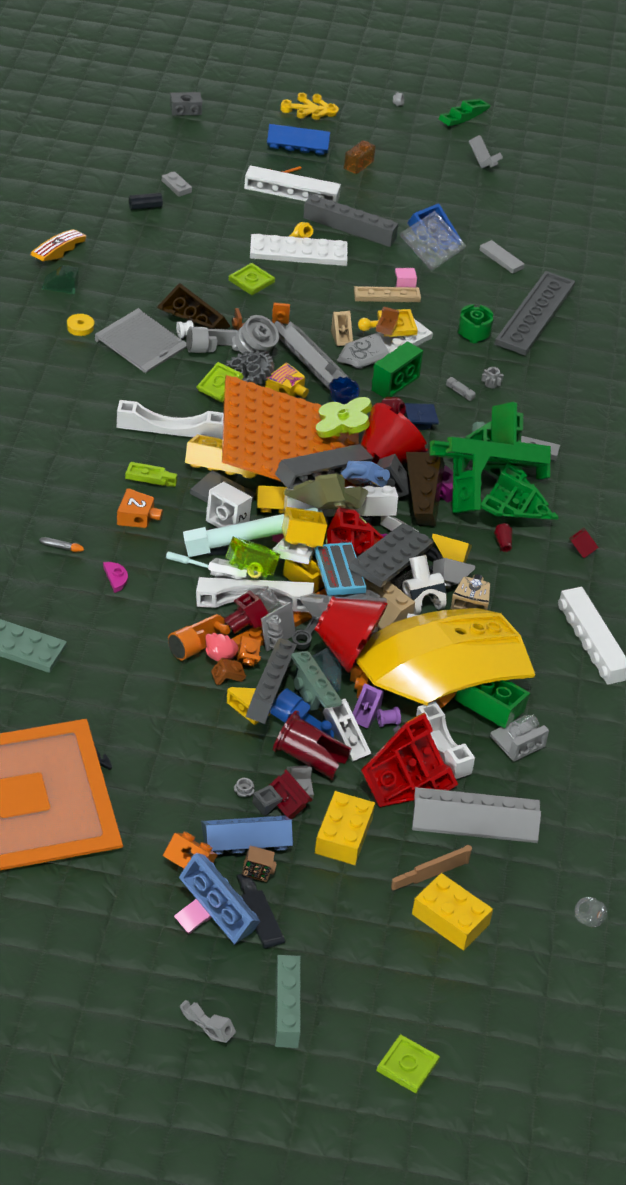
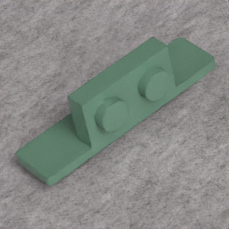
(313, 683)

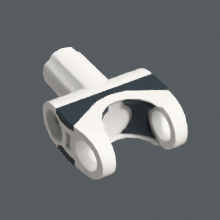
(424, 584)

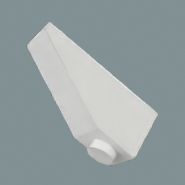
(347, 730)

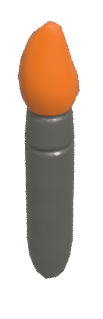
(61, 544)

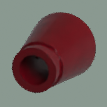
(504, 536)

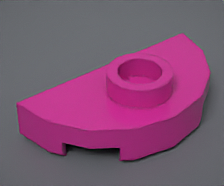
(116, 574)

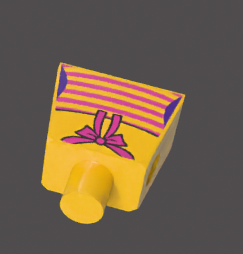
(287, 380)

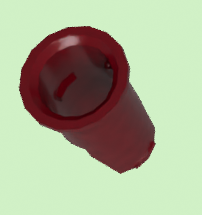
(311, 746)

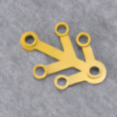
(303, 110)

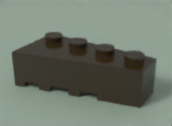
(426, 483)

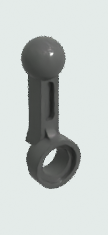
(305, 634)

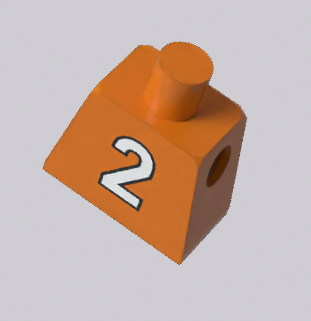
(137, 510)

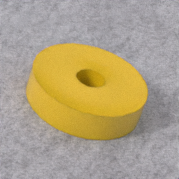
(80, 324)

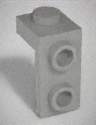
(482, 153)

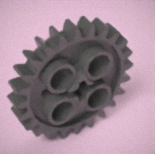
(258, 366)

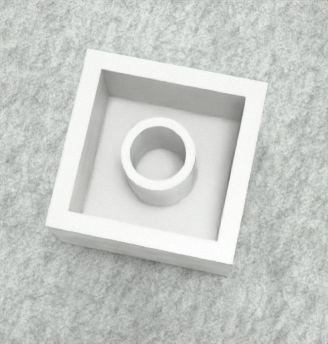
(227, 506)

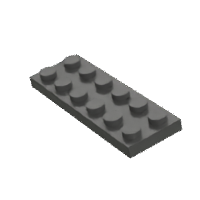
(391, 555)

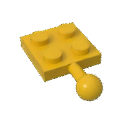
(405, 327)

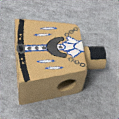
(471, 593)

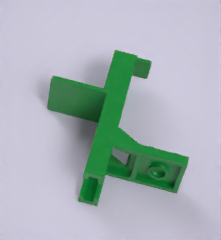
(500, 450)

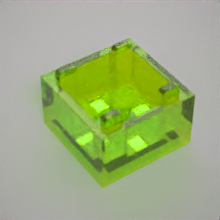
(252, 556)

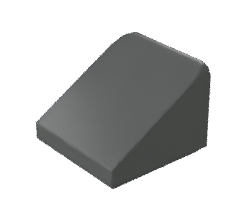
(266, 799)

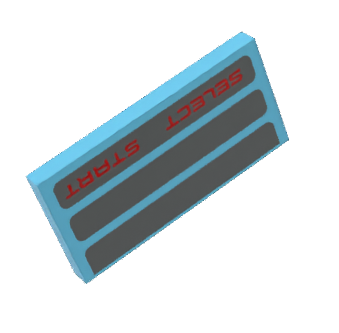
(335, 571)

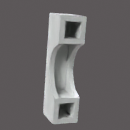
(453, 755)

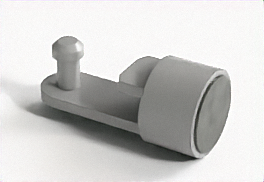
(206, 340)

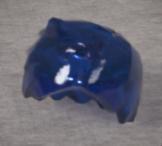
(344, 390)

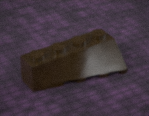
(189, 306)

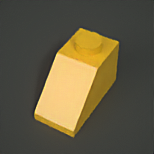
(240, 700)

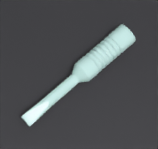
(184, 559)

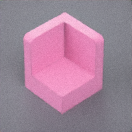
(405, 277)

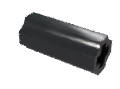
(145, 201)

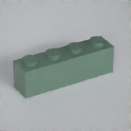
(287, 1001)

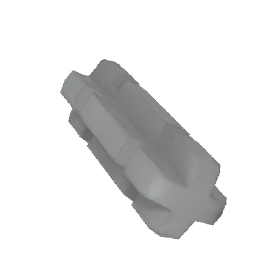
(460, 388)

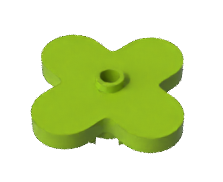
(344, 418)

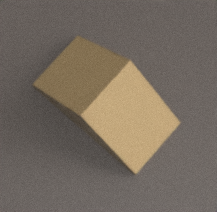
(341, 328)

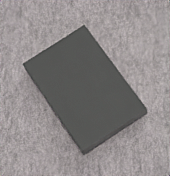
(212, 479)

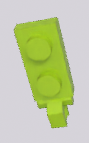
(150, 474)

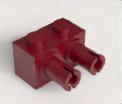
(249, 612)

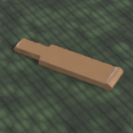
(433, 867)

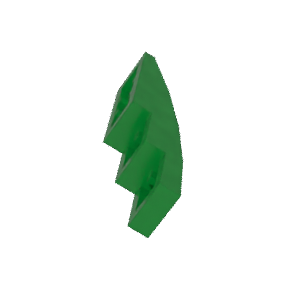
(465, 112)

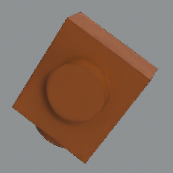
(388, 321)
(227, 669)

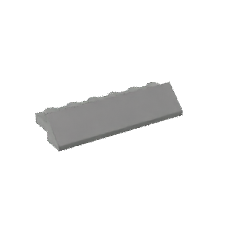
(309, 353)
(476, 815)

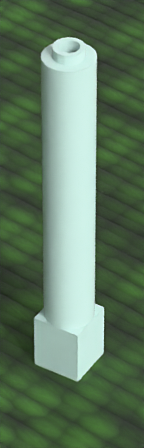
(200, 540)

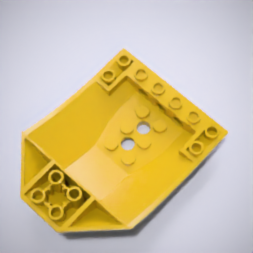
(429, 659)

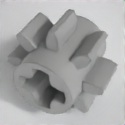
(492, 377)

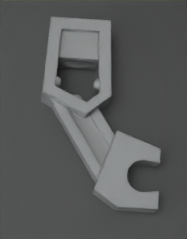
(216, 1027)

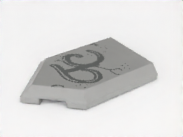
(363, 351)

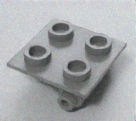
(278, 625)

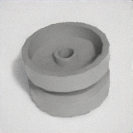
(256, 335)

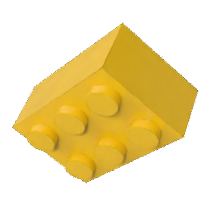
(344, 828)
(452, 911)

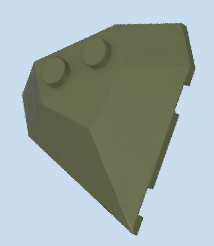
(328, 493)

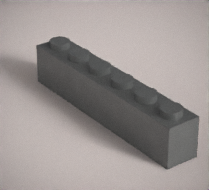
(350, 220)
(307, 467)
(271, 680)

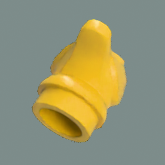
(302, 230)

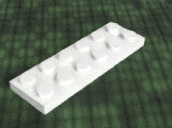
(298, 249)

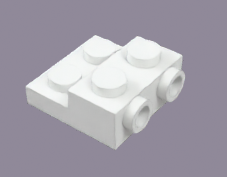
(222, 569)

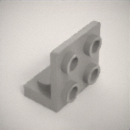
(521, 745)

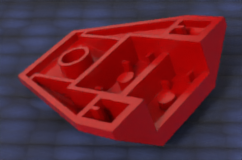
(406, 763)

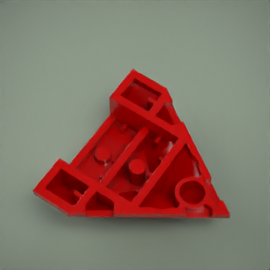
(348, 528)

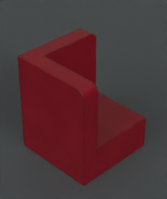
(583, 542)

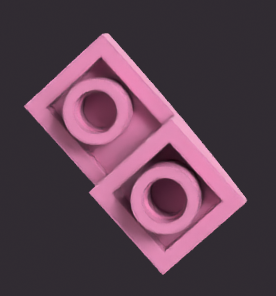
(192, 916)

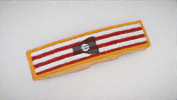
(55, 246)

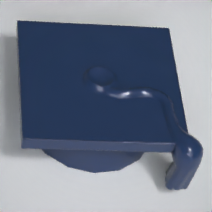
(421, 415)

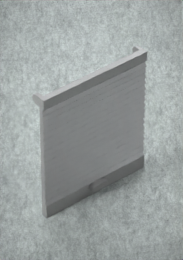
(141, 340)

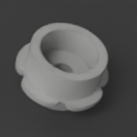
(398, 99)
(244, 787)

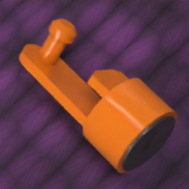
(192, 638)

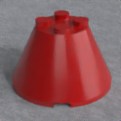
(391, 435)
(348, 627)

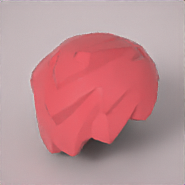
(220, 647)

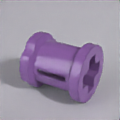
(388, 717)

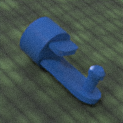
(288, 702)

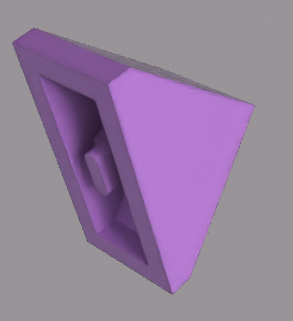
(367, 705)

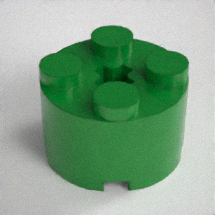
(475, 323)

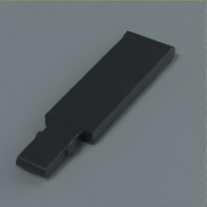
(267, 929)

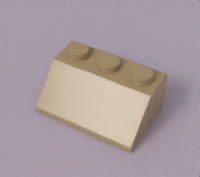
(398, 603)

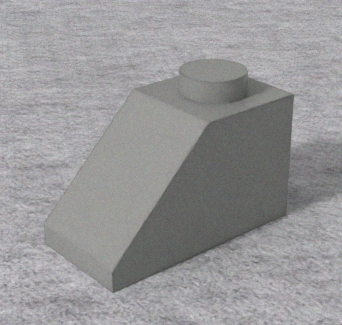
(452, 570)

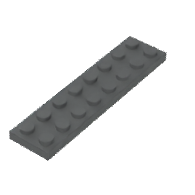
(535, 313)

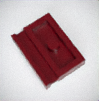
(292, 793)

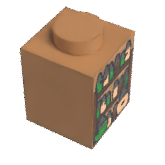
(259, 863)

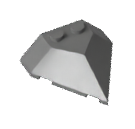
(318, 603)

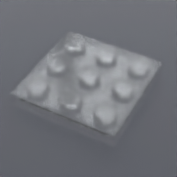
(432, 240)

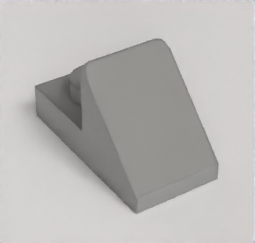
(303, 777)

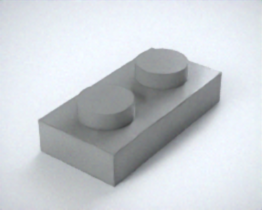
(176, 184)

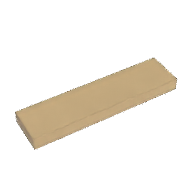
(387, 294)

